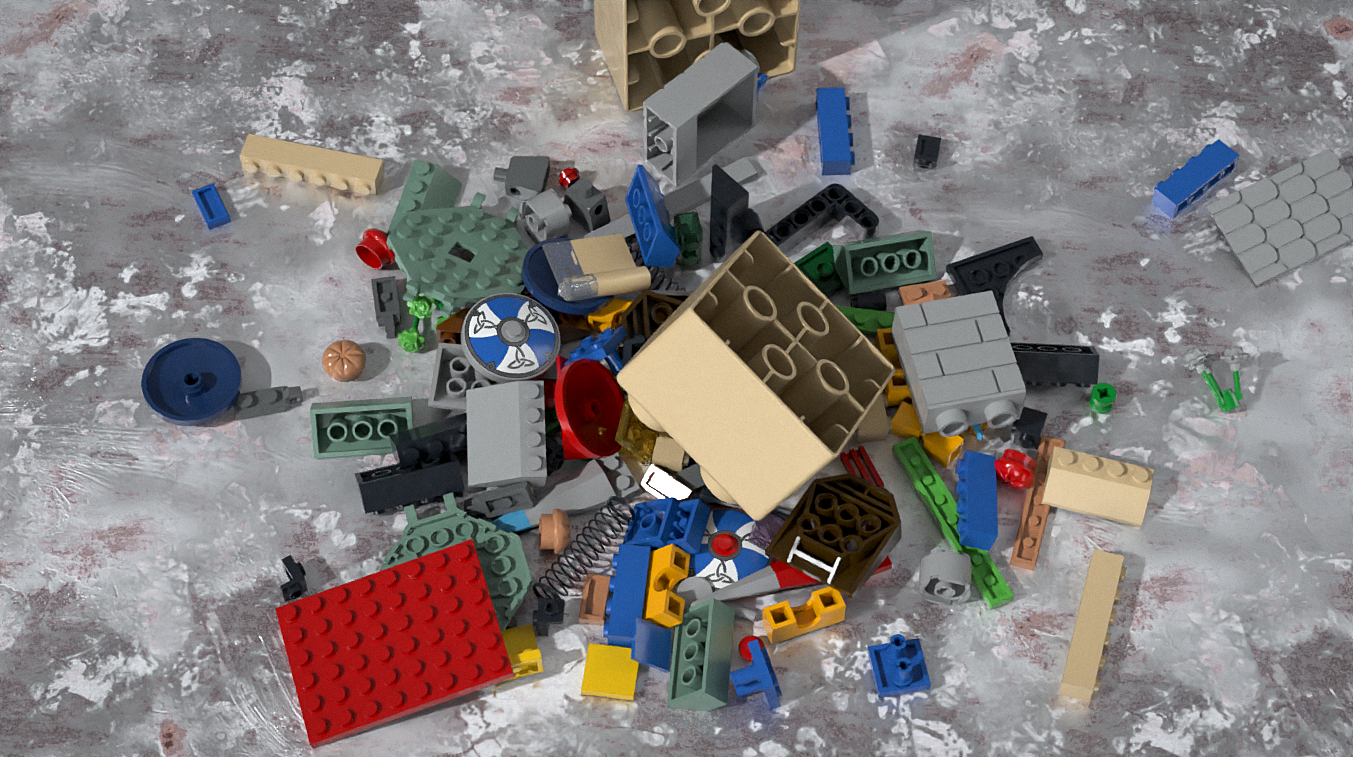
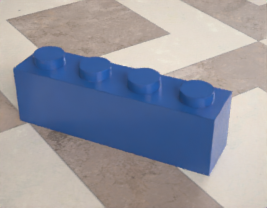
(833, 131)
(1195, 178)
(977, 500)
(628, 593)

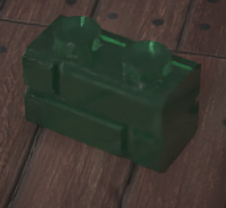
(689, 236)

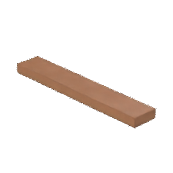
(1034, 513)

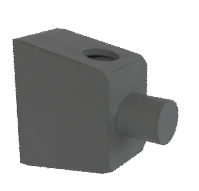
(525, 176)
(587, 205)

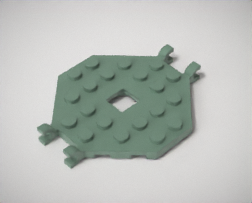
(424, 247)
(498, 552)

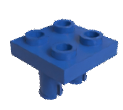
(601, 347)
(898, 667)
(757, 676)

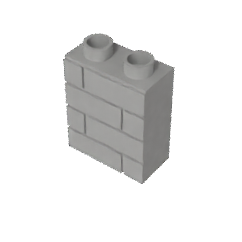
(700, 112)
(958, 363)

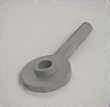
(696, 588)

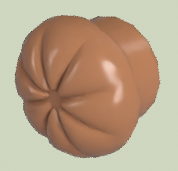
(344, 360)
(554, 531)

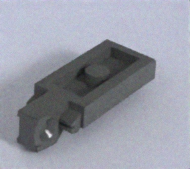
(386, 304)
(266, 401)
(501, 501)

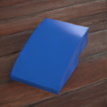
(667, 523)

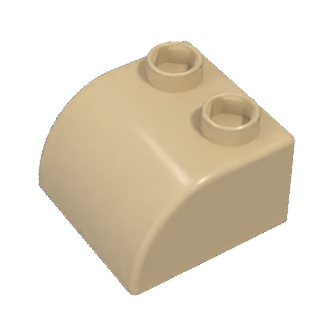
(659, 39)
(756, 378)

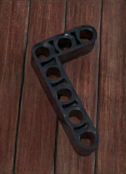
(829, 203)

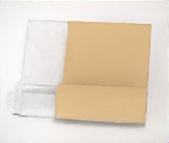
(595, 267)

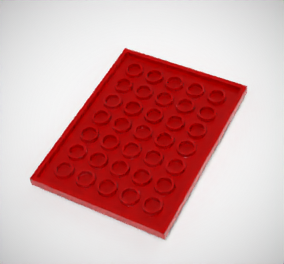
(393, 643)

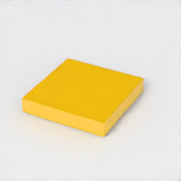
(610, 672)

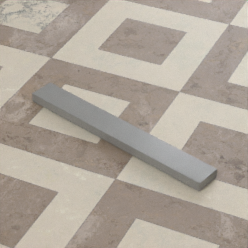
(683, 199)

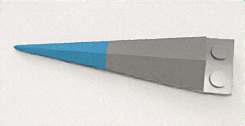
(577, 493)

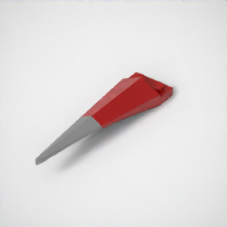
(769, 579)

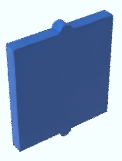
(651, 645)

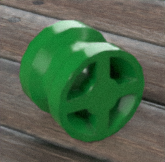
(1105, 404)

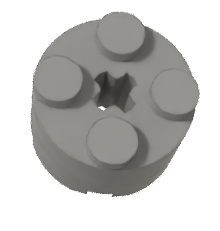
(545, 216)
(945, 577)

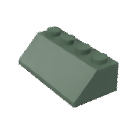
(426, 189)
(885, 261)
(358, 425)
(702, 657)

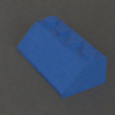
(651, 220)

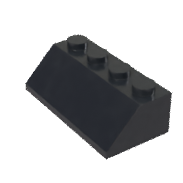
(727, 215)
(1057, 364)
(399, 486)

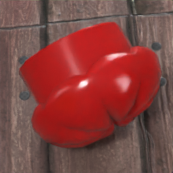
(374, 250)
(1015, 469)

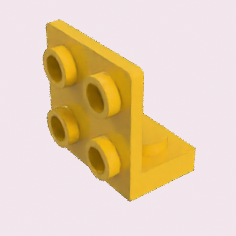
(523, 651)

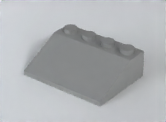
(453, 377)
(506, 434)

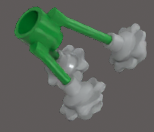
(1202, 361)

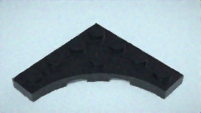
(994, 270)

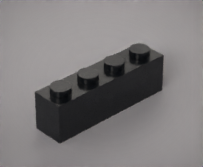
(430, 440)

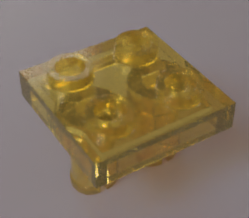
(634, 437)

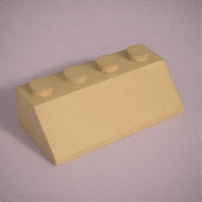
(1097, 486)

